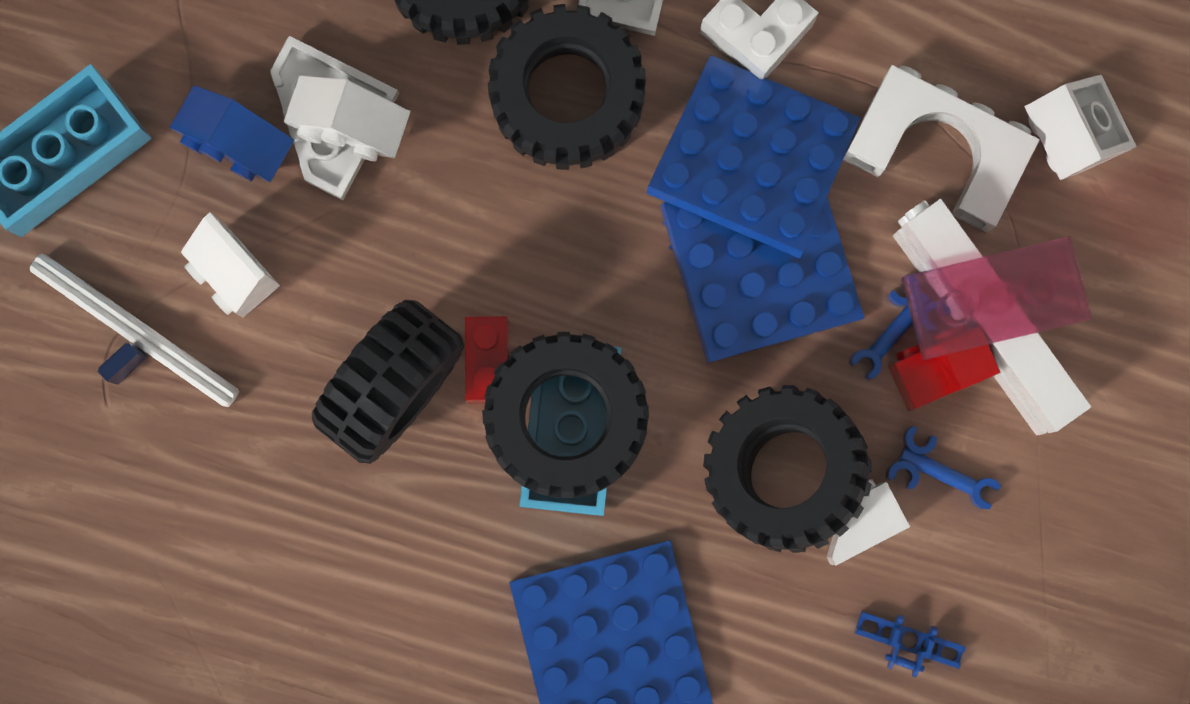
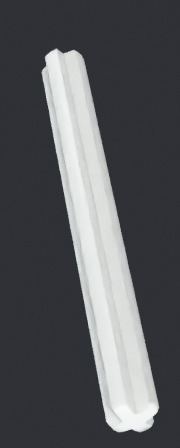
(134, 330)

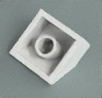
(1079, 126)
(228, 267)

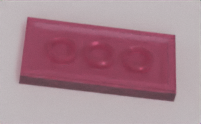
(996, 298)

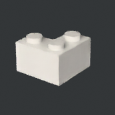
(756, 40)
(346, 114)

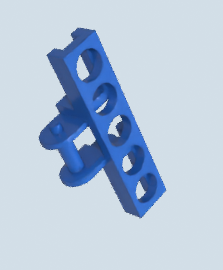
(895, 641)

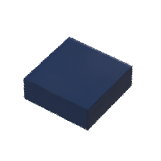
(122, 363)

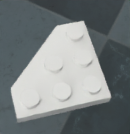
(322, 164)

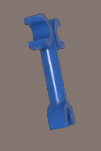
(887, 338)
(913, 460)

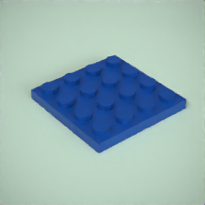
(754, 156)
(755, 294)
(612, 631)

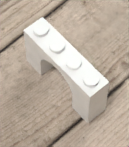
(997, 147)

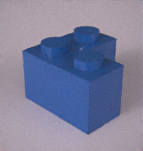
(230, 131)

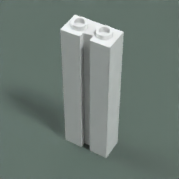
(1027, 366)

